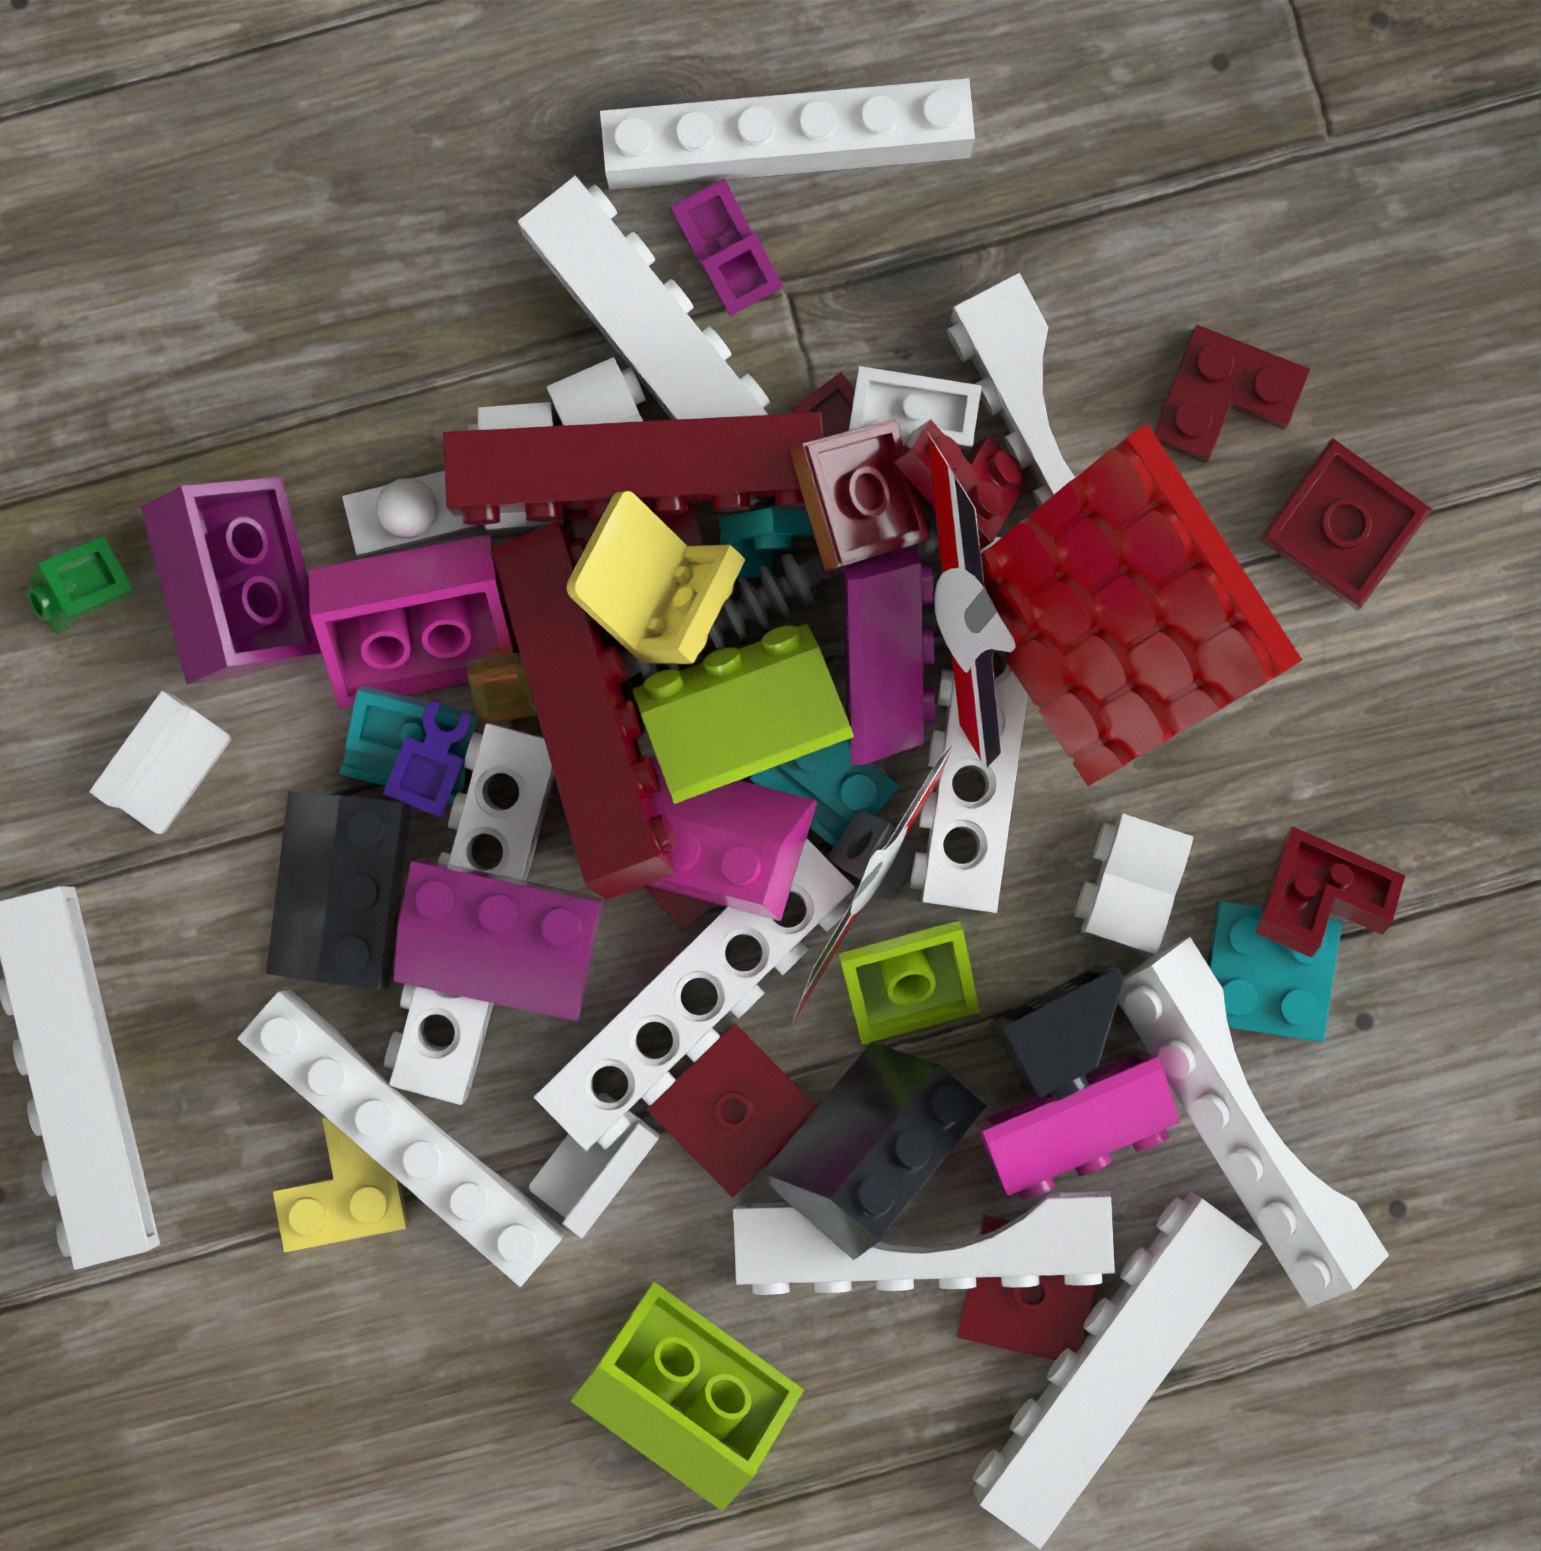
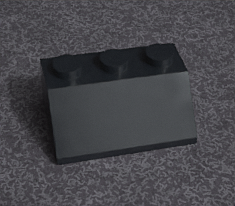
(338, 889)
(1061, 1032)
(872, 1145)

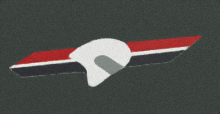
(966, 611)
(874, 874)

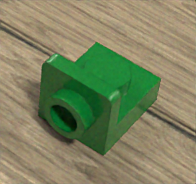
(77, 584)

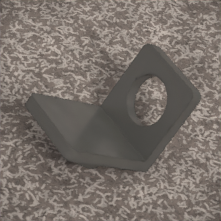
(860, 841)

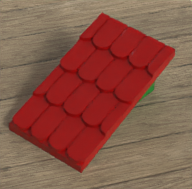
(1129, 610)

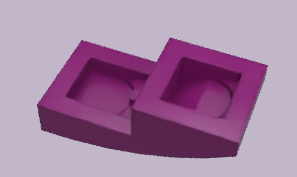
(726, 247)

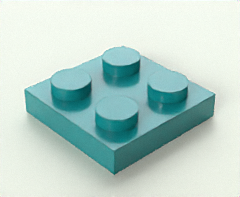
(1267, 983)

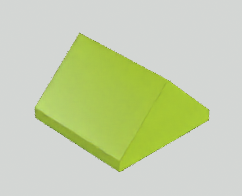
(909, 982)

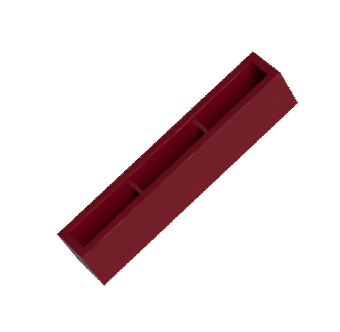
(656, 460)
(585, 717)

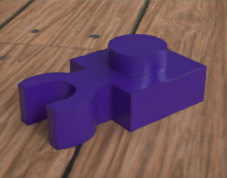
(427, 768)

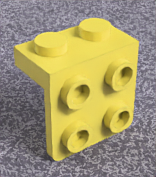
(650, 584)

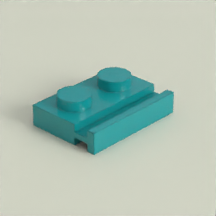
(379, 730)
(833, 784)

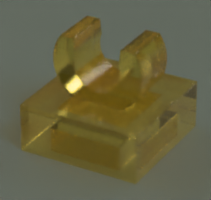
(500, 686)

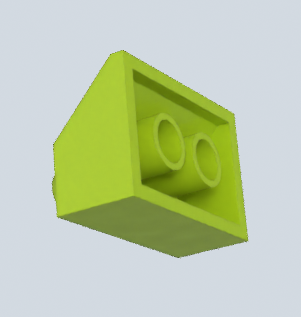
(741, 712)
(688, 1397)

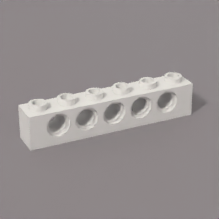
(978, 881)
(450, 1069)
(571, 1092)

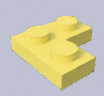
(351, 1205)

